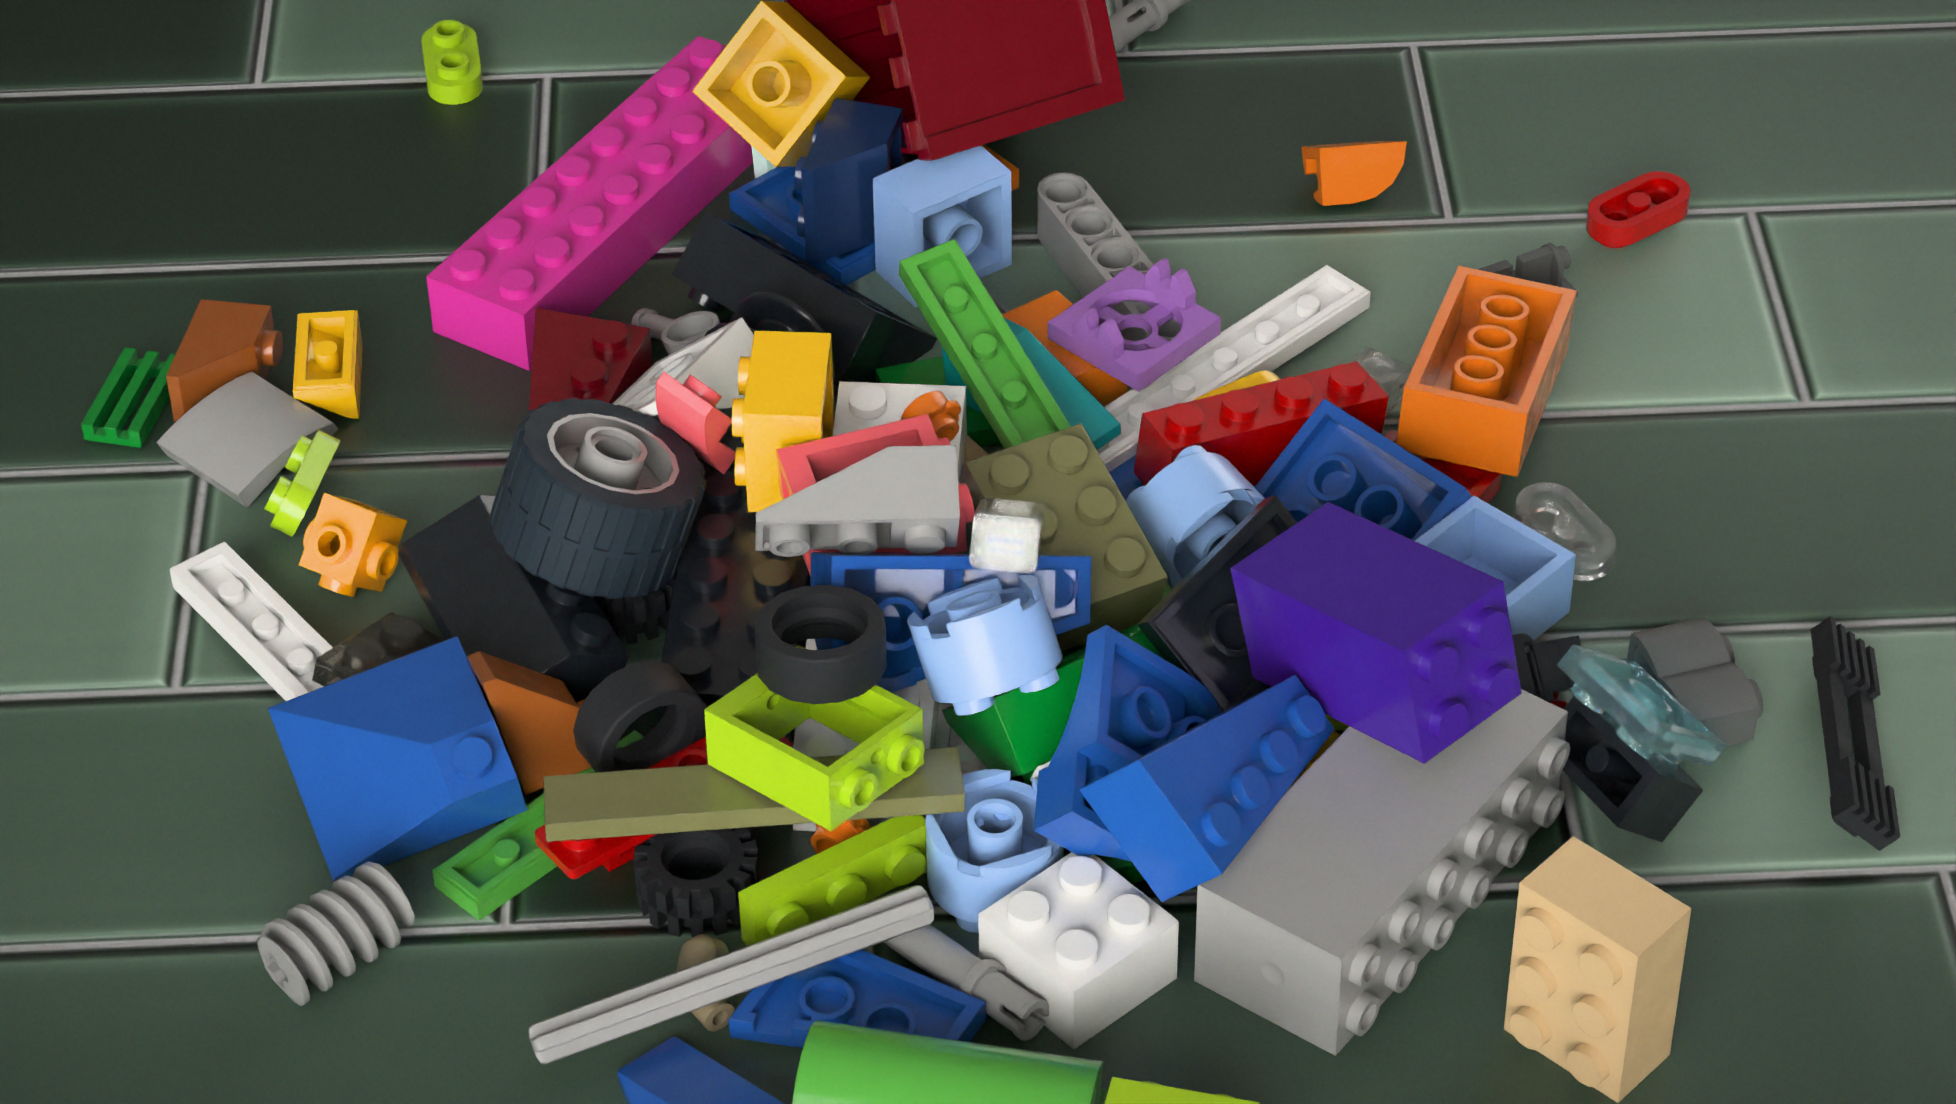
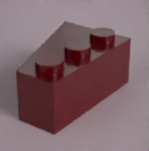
(585, 357)

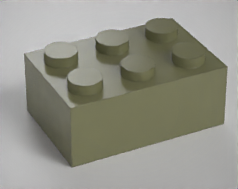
(1082, 519)

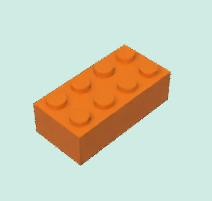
(1486, 371)

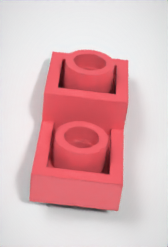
(692, 414)

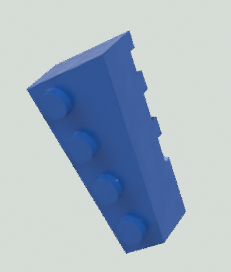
(1207, 791)

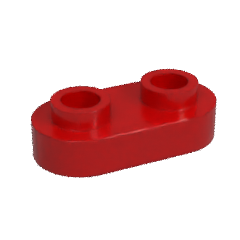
(1637, 209)

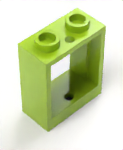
(746, 746)

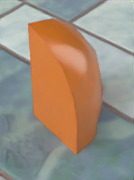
(1353, 170)

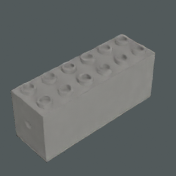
(1374, 869)

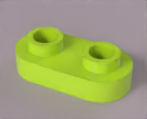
(452, 62)
(292, 498)

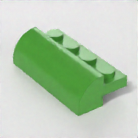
(895, 1067)

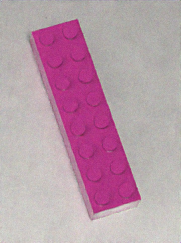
(591, 214)

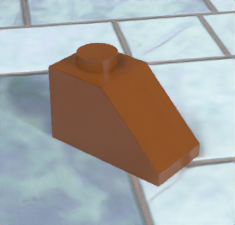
(220, 346)
(532, 717)

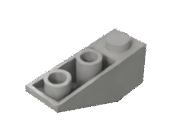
(884, 501)

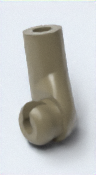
(697, 950)

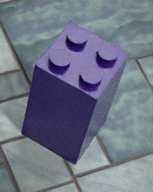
(1378, 630)

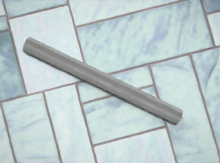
(730, 974)

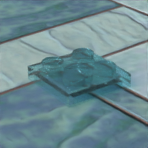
(1644, 708)

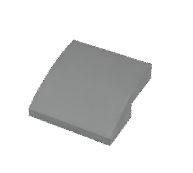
(241, 435)

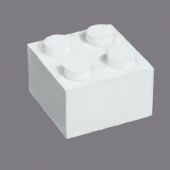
(1081, 944)

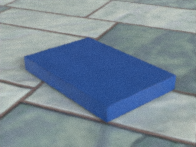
(774, 207)

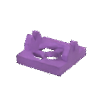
(1142, 360)

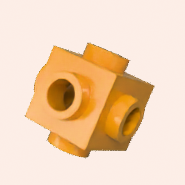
(352, 545)

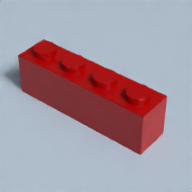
(1257, 421)

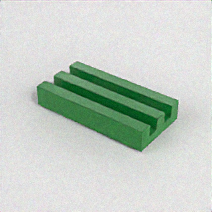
(122, 396)

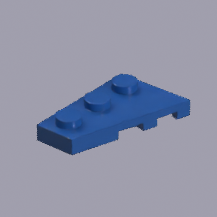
(857, 992)

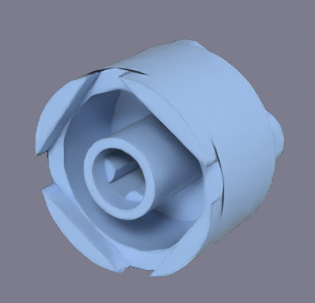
(1191, 508)
(986, 643)
(987, 848)

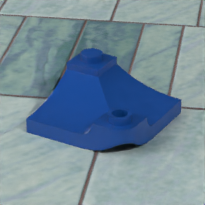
(1120, 712)

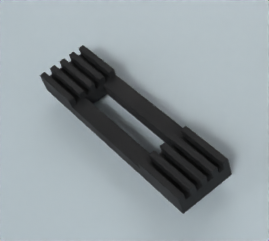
(1857, 791)

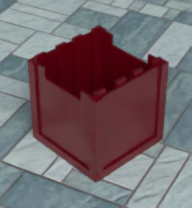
(974, 65)

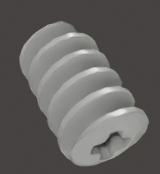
(332, 928)

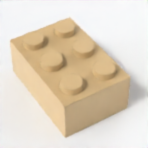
(1596, 968)

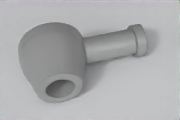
(676, 332)

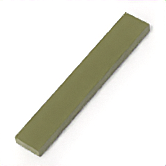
(710, 800)

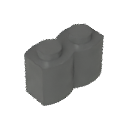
(1702, 675)

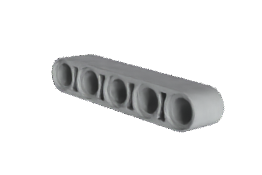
(1090, 243)

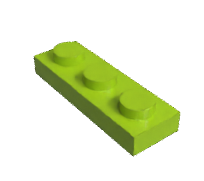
(835, 879)

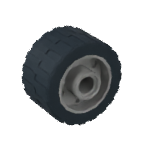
(597, 498)

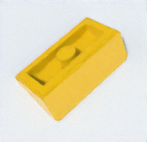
(329, 361)

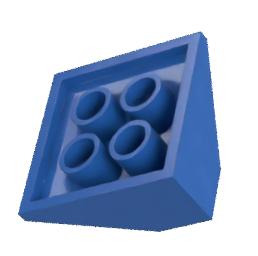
(1362, 472)
(397, 759)

